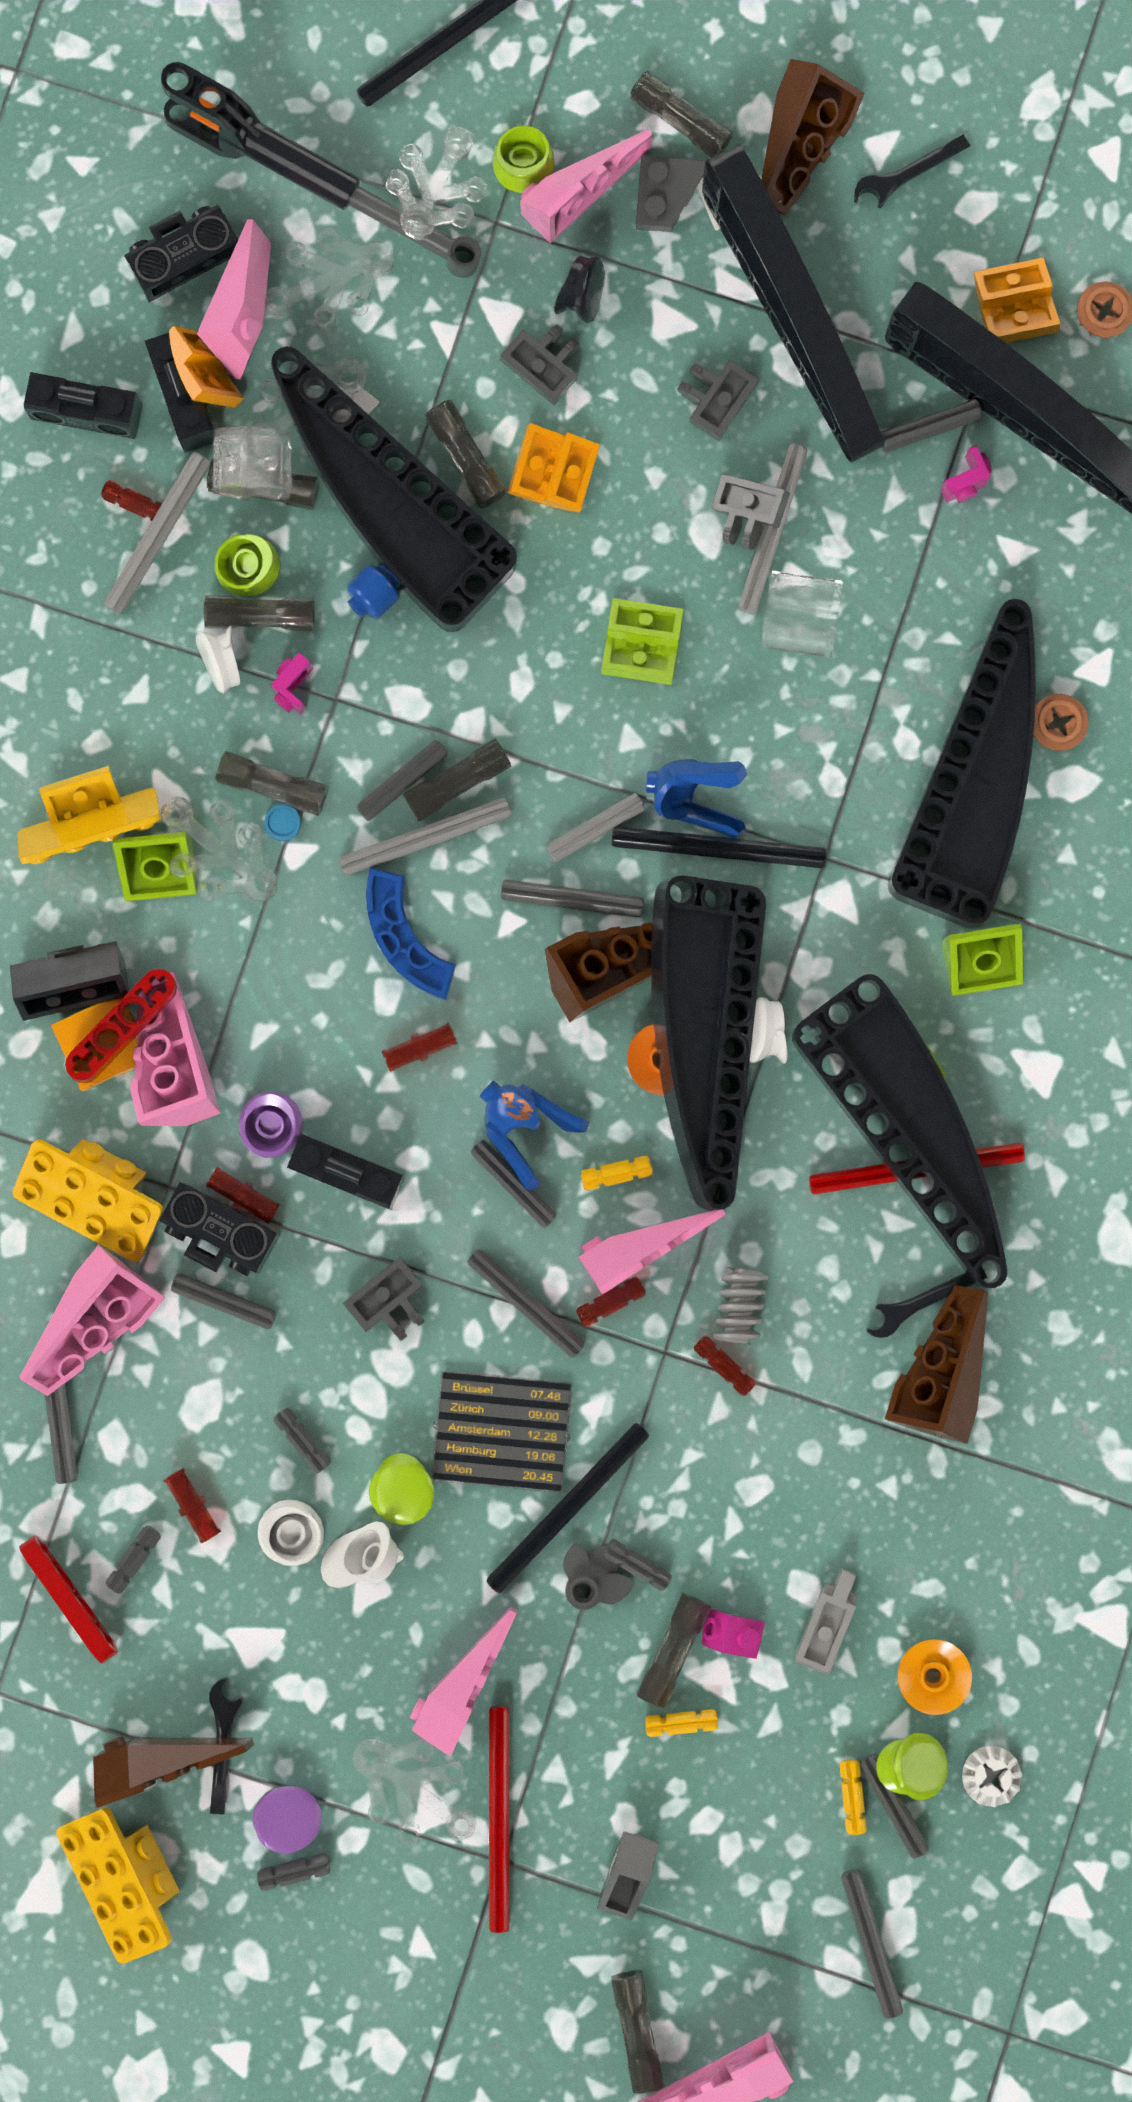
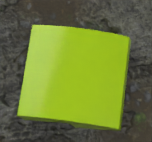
(642, 641)

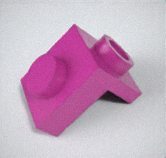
(967, 483)
(291, 675)
(732, 1634)

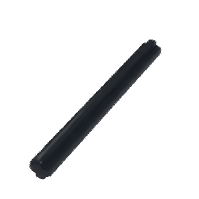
(430, 49)
(719, 847)
(567, 1508)

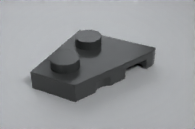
(665, 190)

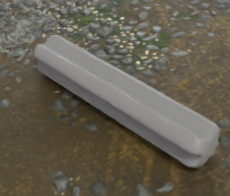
(595, 827)

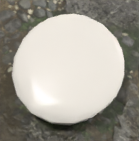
(219, 658)
(768, 1031)
(290, 1533)

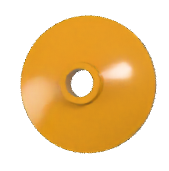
(946, 1692)

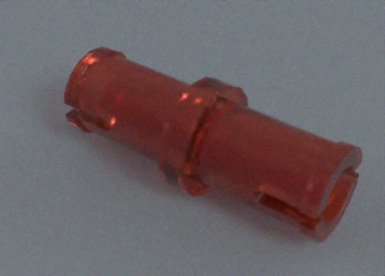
(419, 1047)
(243, 1195)
(192, 1505)

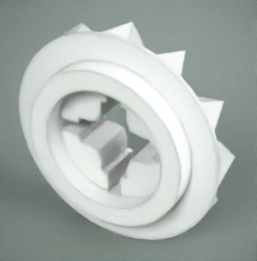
(974, 1774)

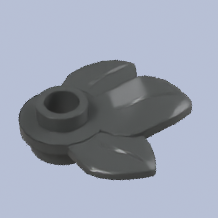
(598, 1573)

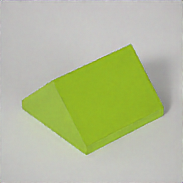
(145, 866)
(984, 959)

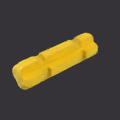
(616, 1173)
(681, 1723)
(853, 1797)

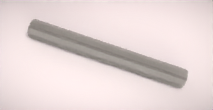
(157, 533)
(771, 535)
(425, 836)

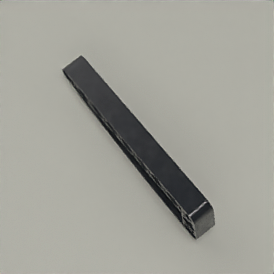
(789, 297)
(1009, 389)
(392, 521)
(985, 809)
(690, 1002)
(905, 1086)

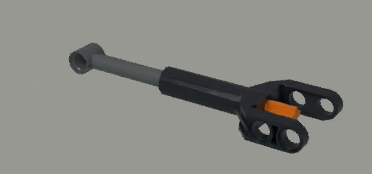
(245, 135)

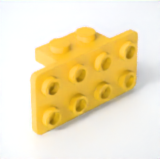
(84, 812)
(90, 1195)
(122, 1881)

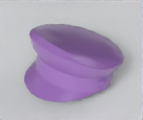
(270, 1124)
(287, 1819)

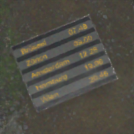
(501, 1431)

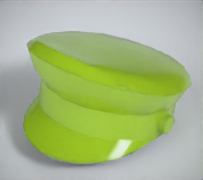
(522, 158)
(247, 565)
(401, 1490)
(913, 1766)

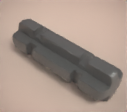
(302, 1440)
(133, 1559)
(637, 1565)
(293, 1872)

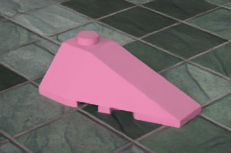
(572, 190)
(239, 302)
(170, 1069)
(626, 1254)
(94, 1311)
(451, 1701)
(740, 2076)

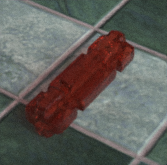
(130, 500)
(611, 1302)
(724, 1365)

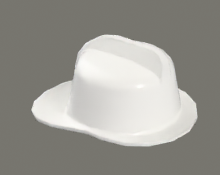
(361, 1556)

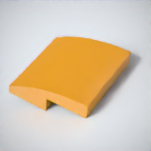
(1017, 300)
(201, 370)
(553, 468)
(77, 1026)

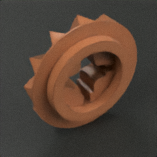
(1098, 295)
(1065, 707)

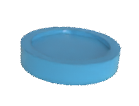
(282, 822)

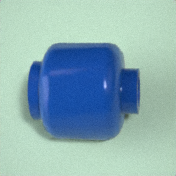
(373, 591)

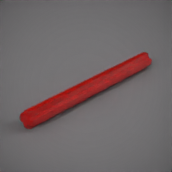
(880, 1174)
(499, 1819)

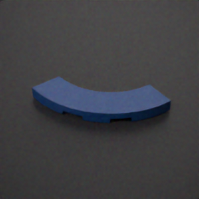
(397, 940)

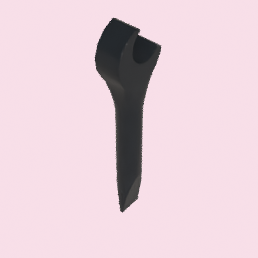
(884, 185)
(897, 1313)
(224, 1713)

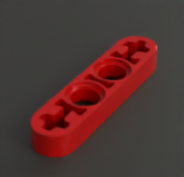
(116, 1021)
(68, 1599)

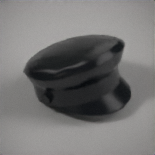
(582, 289)

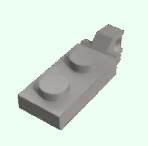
(828, 1624)

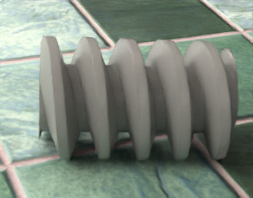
(741, 1306)

